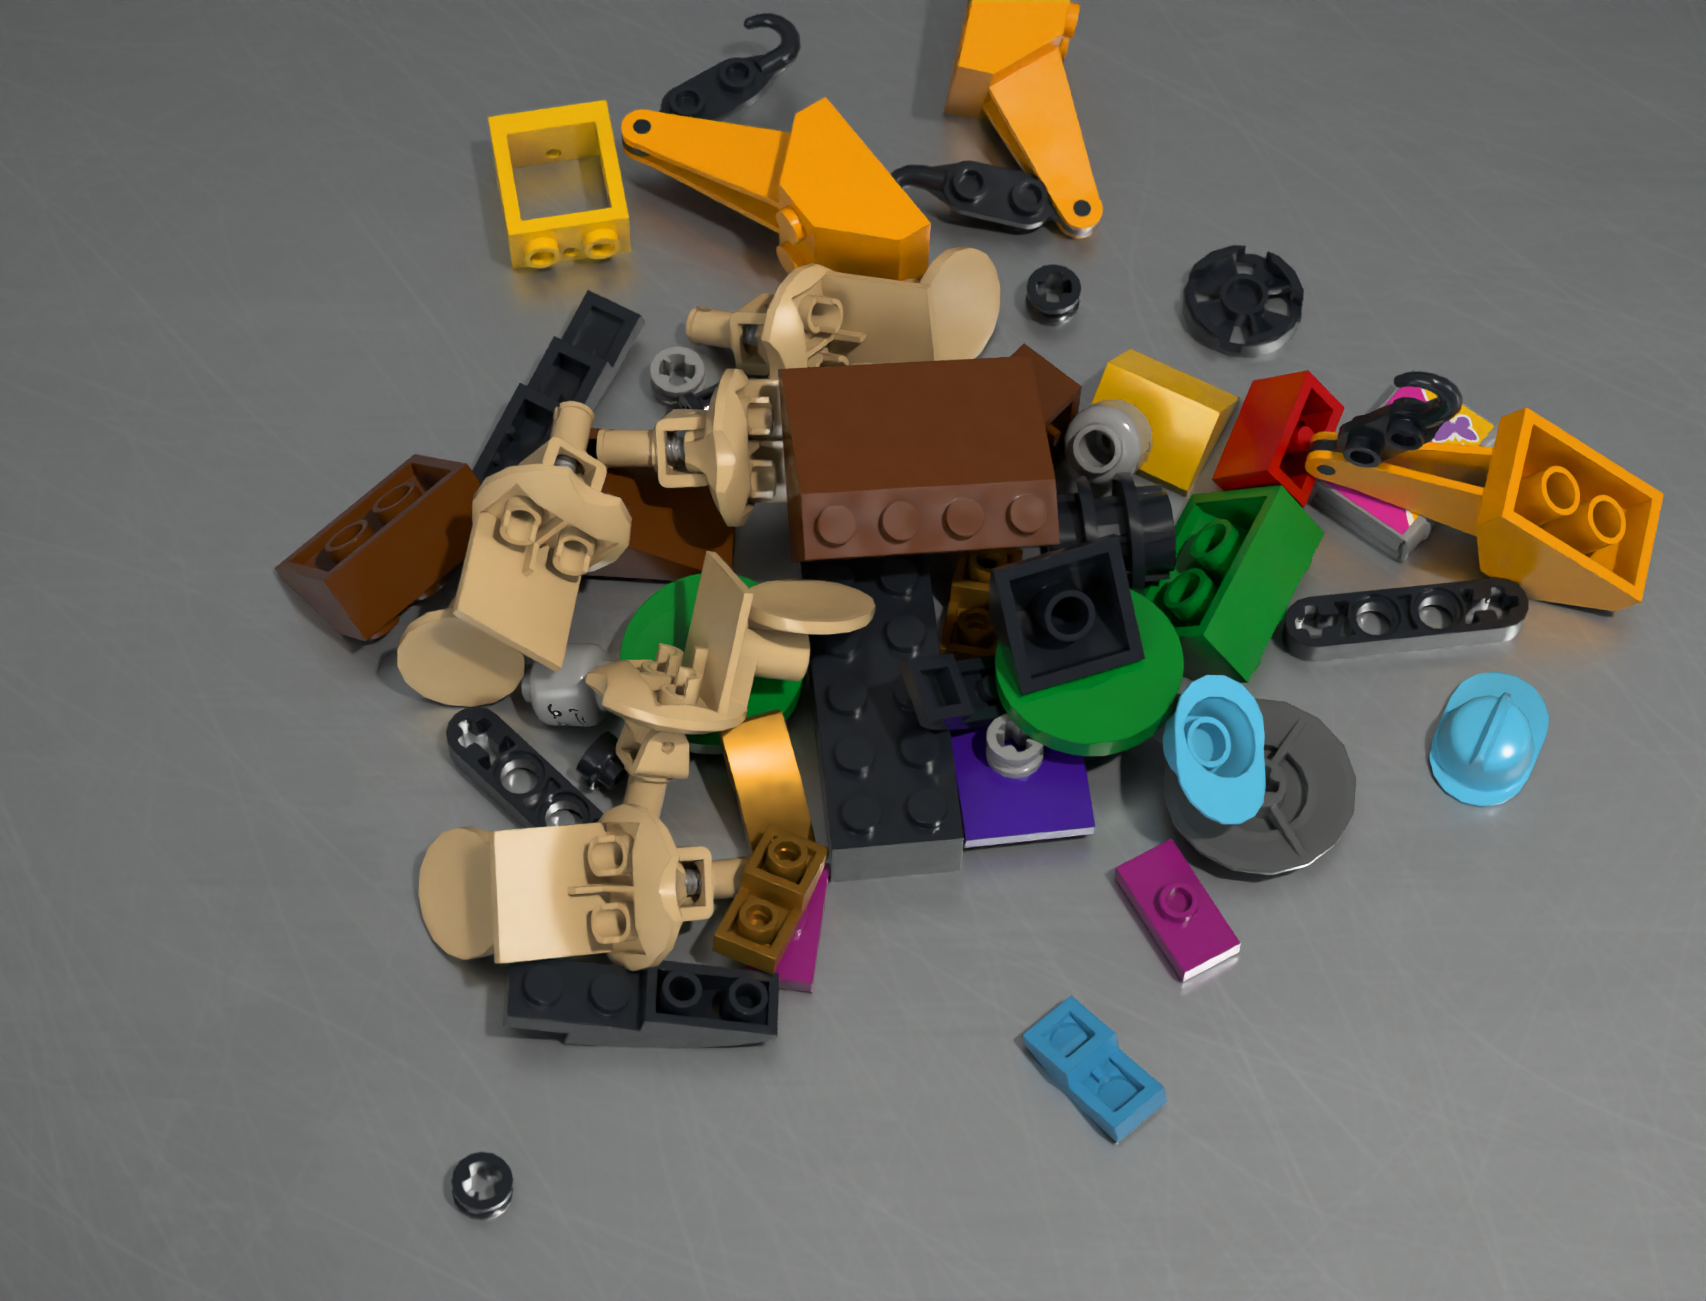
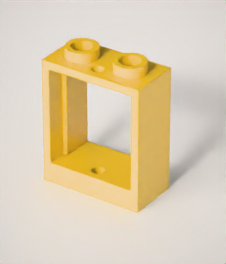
(550, 137)

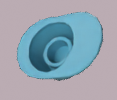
(1488, 739)
(1218, 749)

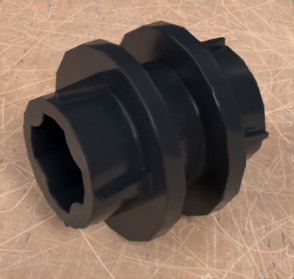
(1135, 514)

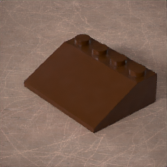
(916, 459)

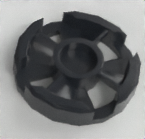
(1241, 301)

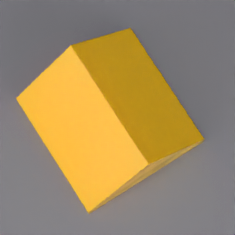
(1181, 410)

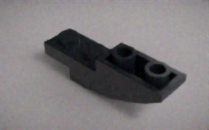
(644, 1008)

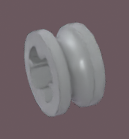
(676, 359)
(1006, 759)

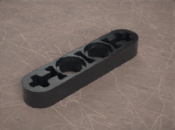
(1407, 629)
(512, 752)

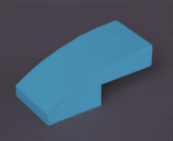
(1093, 1070)

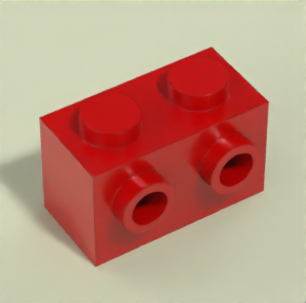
(1275, 434)

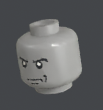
(1089, 443)
(563, 695)

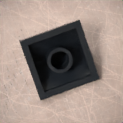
(1065, 614)

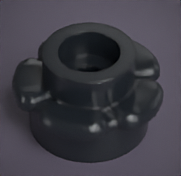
(601, 764)

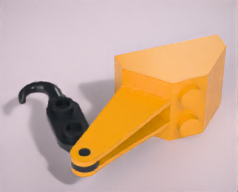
(1016, 76)
(806, 184)
(1537, 501)

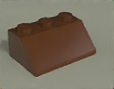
(387, 547)

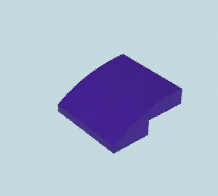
(1011, 810)

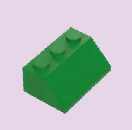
(1234, 576)

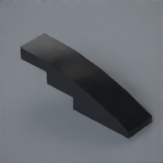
(571, 370)

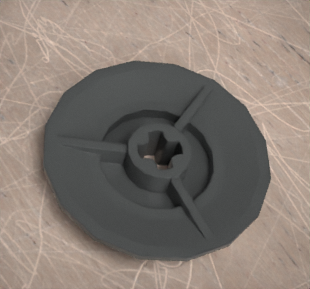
(1304, 801)

